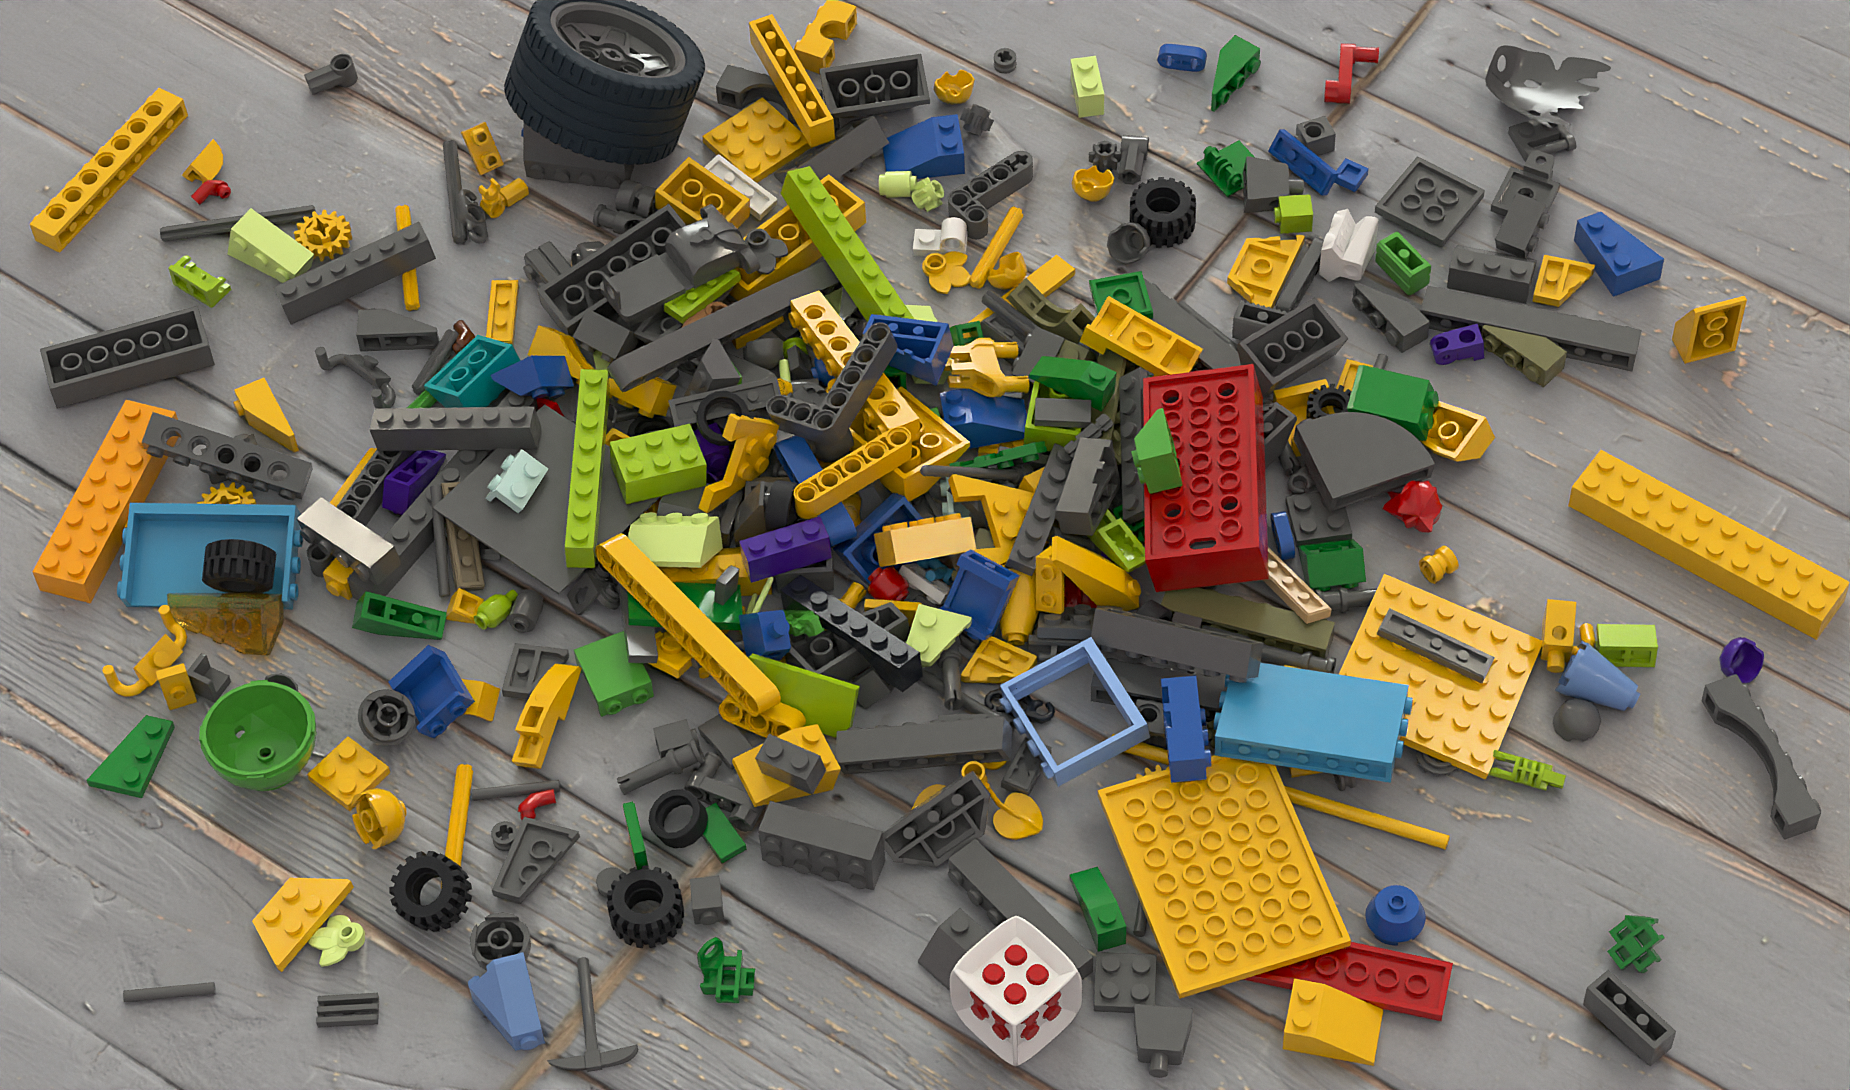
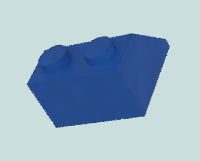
(536, 377)

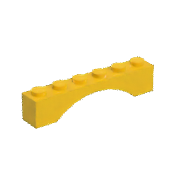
(649, 397)

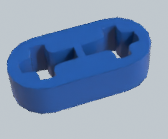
(1182, 57)
(1282, 535)

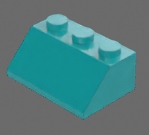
(467, 377)

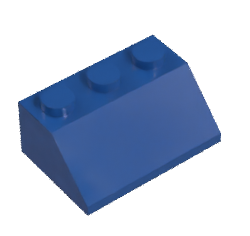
(861, 551)

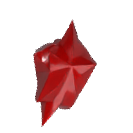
(1416, 505)

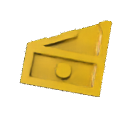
(997, 662)

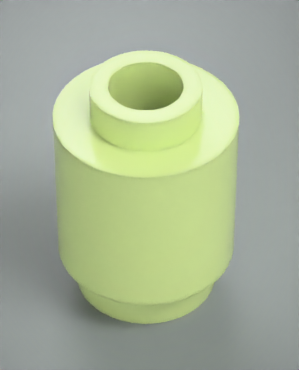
(897, 184)

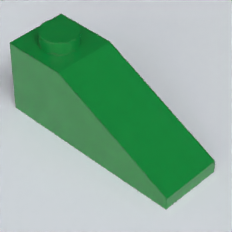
(1076, 379)
(397, 618)
(1099, 909)

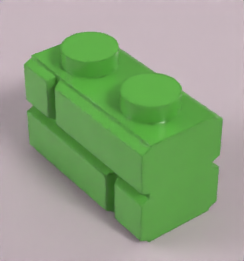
(1403, 263)

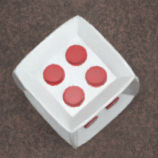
(1016, 990)

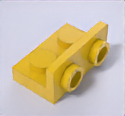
(1049, 584)

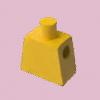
(1558, 633)

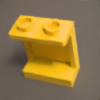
(1295, 400)

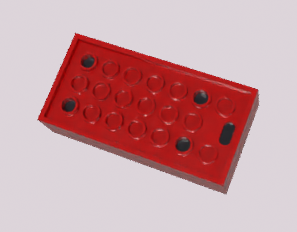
(1216, 521)

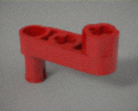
(1340, 90)

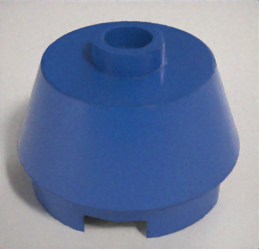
(1395, 915)

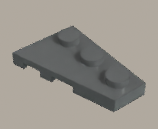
(531, 857)

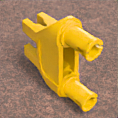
(980, 369)

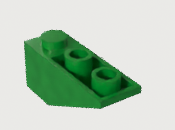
(1235, 64)

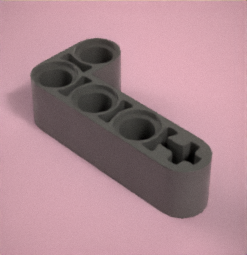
(987, 189)

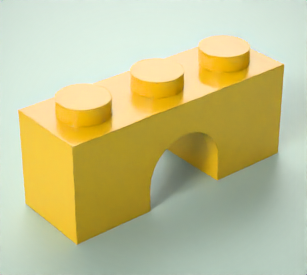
(832, 20)

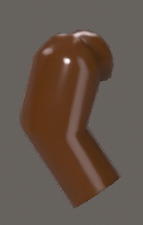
(464, 337)

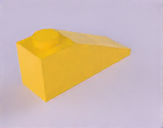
(264, 413)

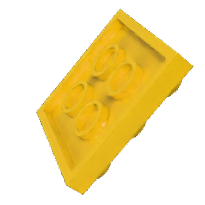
(757, 140)

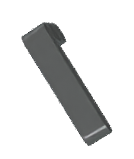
(846, 397)

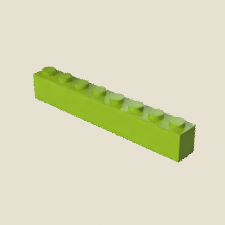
(841, 246)
(587, 469)

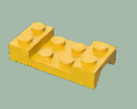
(1140, 340)

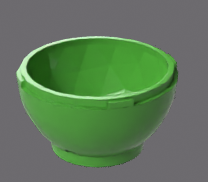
(274, 723)

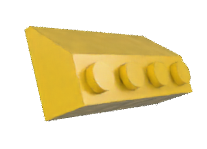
(713, 570)

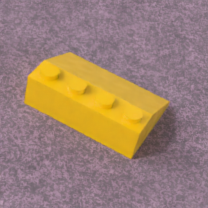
(937, 445)

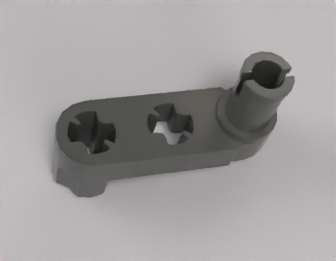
(728, 798)

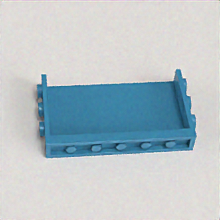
(169, 543)
(1314, 722)

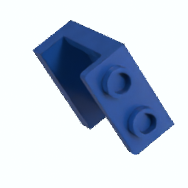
(980, 592)
(433, 690)

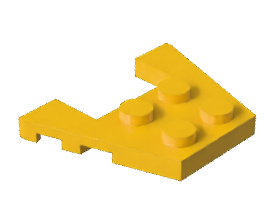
(748, 458)
(1003, 509)

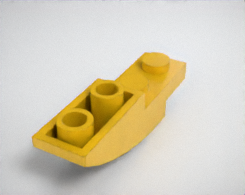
(542, 710)

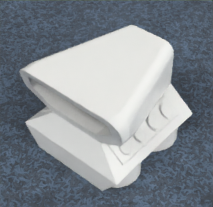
(1348, 246)

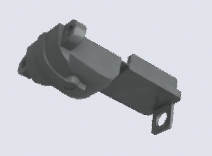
(691, 259)

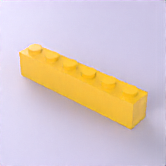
(792, 81)

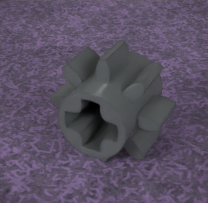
(976, 119)
(1105, 156)

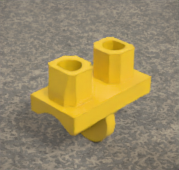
(482, 148)

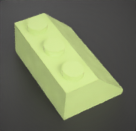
(677, 538)

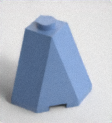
(509, 1001)

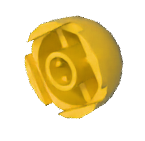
(378, 816)

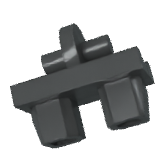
(1049, 647)

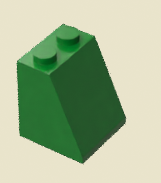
(1395, 397)

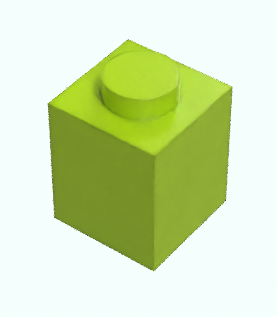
(1294, 214)

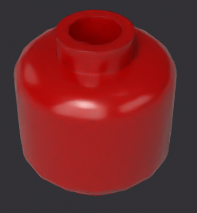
(888, 585)

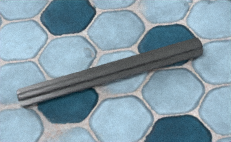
(225, 224)

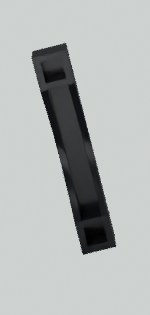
(889, 656)

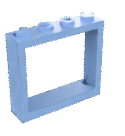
(1054, 669)

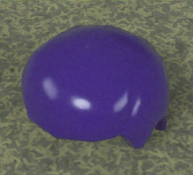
(1741, 658)

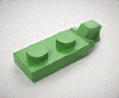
(803, 622)

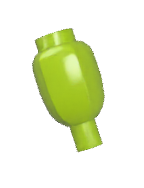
(495, 610)

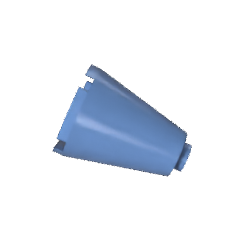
(1597, 680)

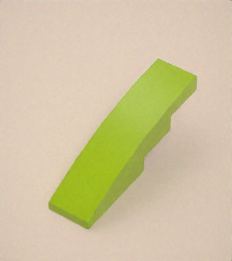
(1119, 543)

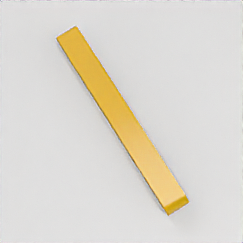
(688, 625)

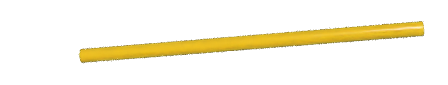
(1328, 806)

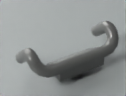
(365, 368)

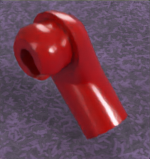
(211, 188)
(535, 800)

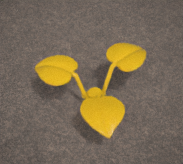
(1015, 819)

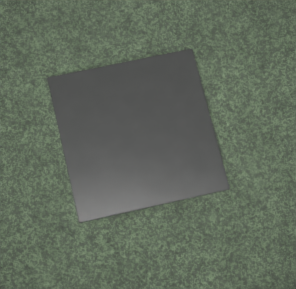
(537, 533)

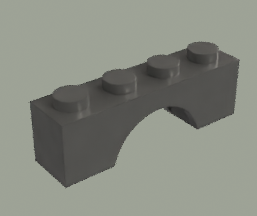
(742, 87)

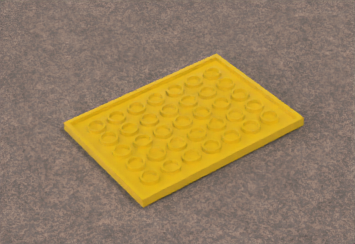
(1223, 873)

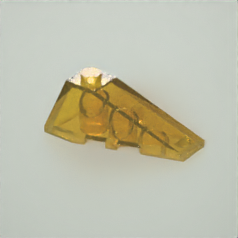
(237, 619)

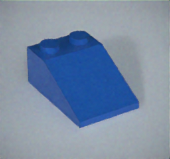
(927, 148)
(984, 418)

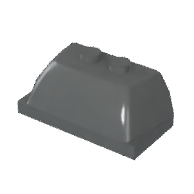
(875, 87)

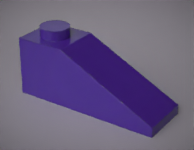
(410, 480)

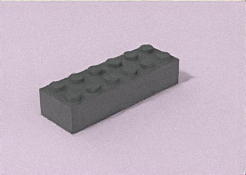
(579, 287)
(126, 357)

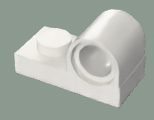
(950, 238)

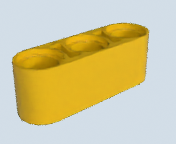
(773, 721)

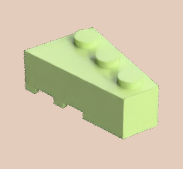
(268, 248)

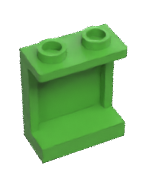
(611, 677)

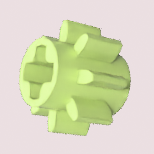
(927, 194)

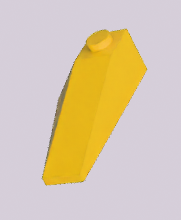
(1458, 433)
(1095, 575)

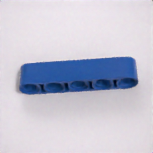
(799, 466)

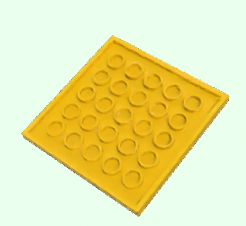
(1450, 713)

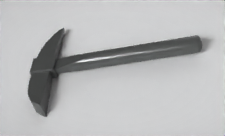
(593, 1059)

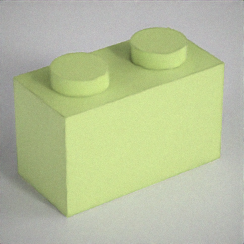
(1087, 86)

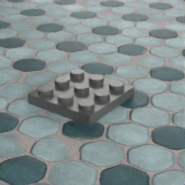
(1429, 201)

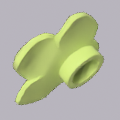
(337, 939)

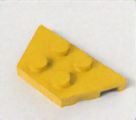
(1264, 268)
(297, 914)

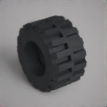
(1168, 197)
(239, 566)
(413, 878)
(639, 887)

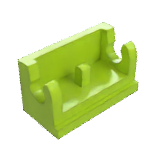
(198, 282)
(1627, 644)

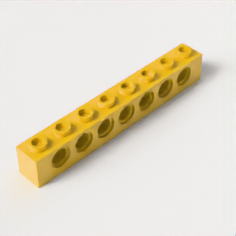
(108, 170)
(834, 345)

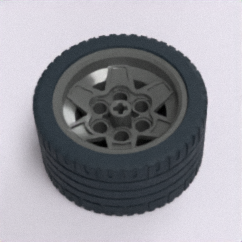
(604, 79)

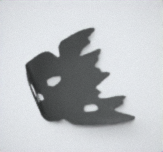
(1557, 86)

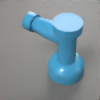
(938, 570)

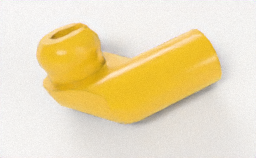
(1586, 635)

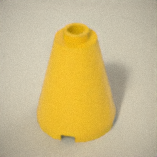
(1020, 611)

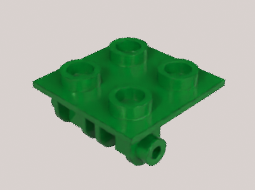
(1225, 166)

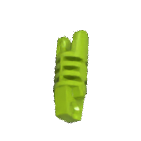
(1527, 772)

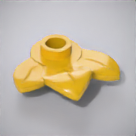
(946, 271)

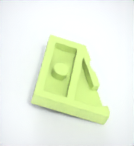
(935, 631)

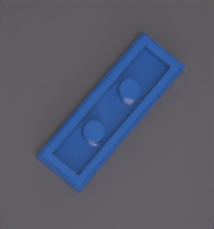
(1303, 162)

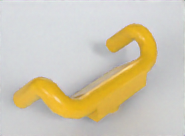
(157, 658)

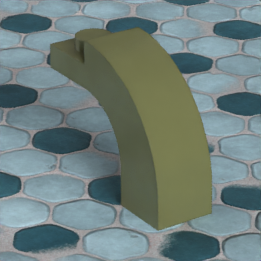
(1059, 321)

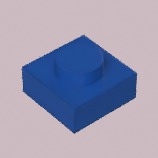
(1351, 175)

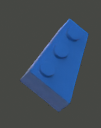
(1617, 255)
(921, 346)
(1184, 729)

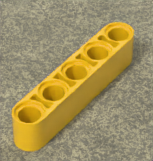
(853, 472)

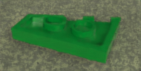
(1006, 457)
(134, 759)

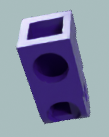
(1458, 345)

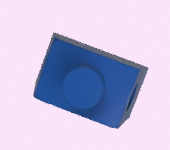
(766, 634)

